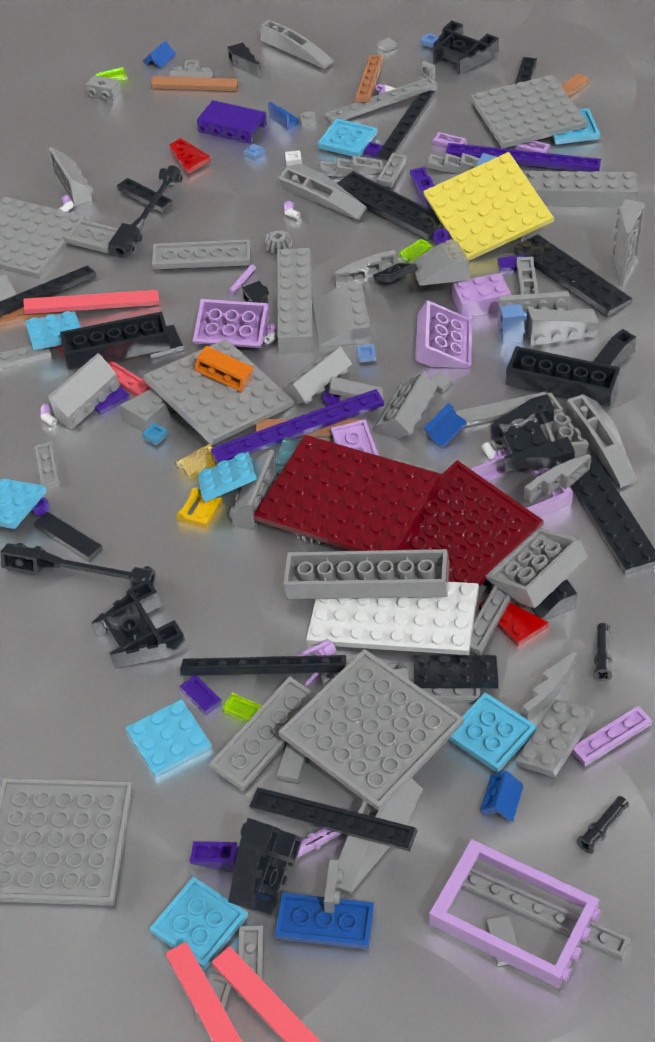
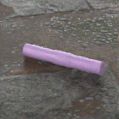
(242, 279)

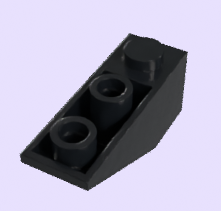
(241, 58)
(617, 349)

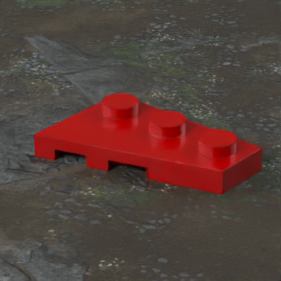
(188, 155)
(519, 624)

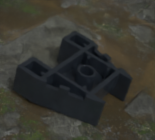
(464, 49)
(525, 437)
(133, 630)
(261, 865)

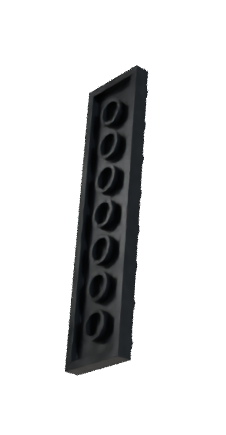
(392, 205)
(574, 275)
(613, 519)

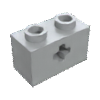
(103, 88)

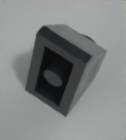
(255, 293)
(557, 602)

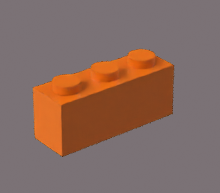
(224, 368)

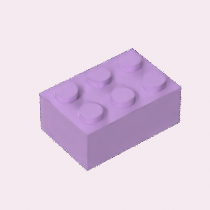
(479, 295)

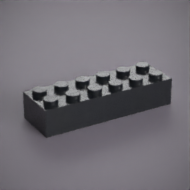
(116, 339)
(562, 375)

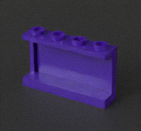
(230, 121)

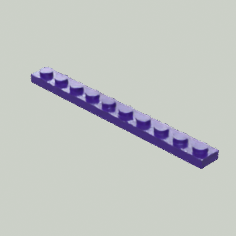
(530, 158)
(299, 426)

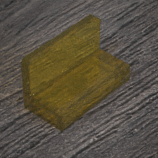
(196, 461)

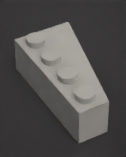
(559, 325)
(146, 410)
(562, 428)

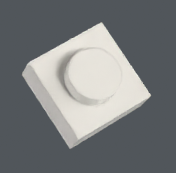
(293, 158)

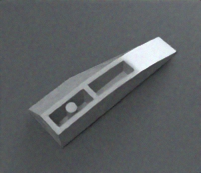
(293, 43)
(320, 189)
(602, 437)
(361, 855)

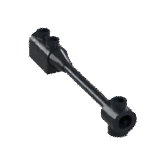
(128, 234)
(32, 560)

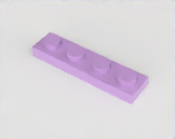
(611, 736)

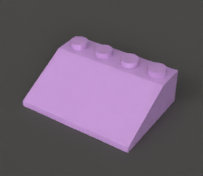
(238, 322)
(443, 337)

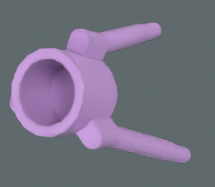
(324, 648)

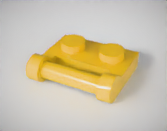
(203, 512)

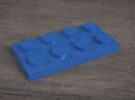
(304, 920)

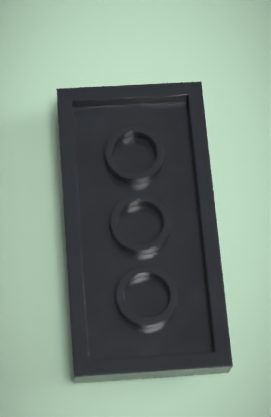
(456, 671)

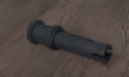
(603, 658)
(598, 830)

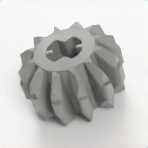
(277, 240)

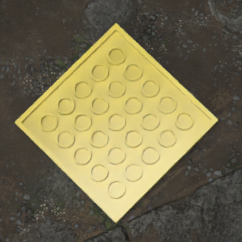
(488, 206)

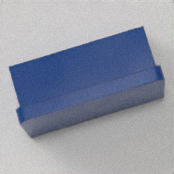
(160, 55)
(281, 116)
(444, 426)
(502, 795)

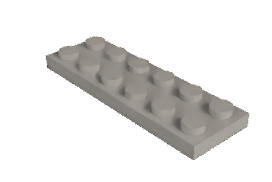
(201, 254)
(259, 738)

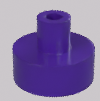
(441, 235)
(329, 399)
(41, 507)

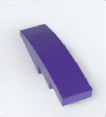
(422, 182)
(215, 855)

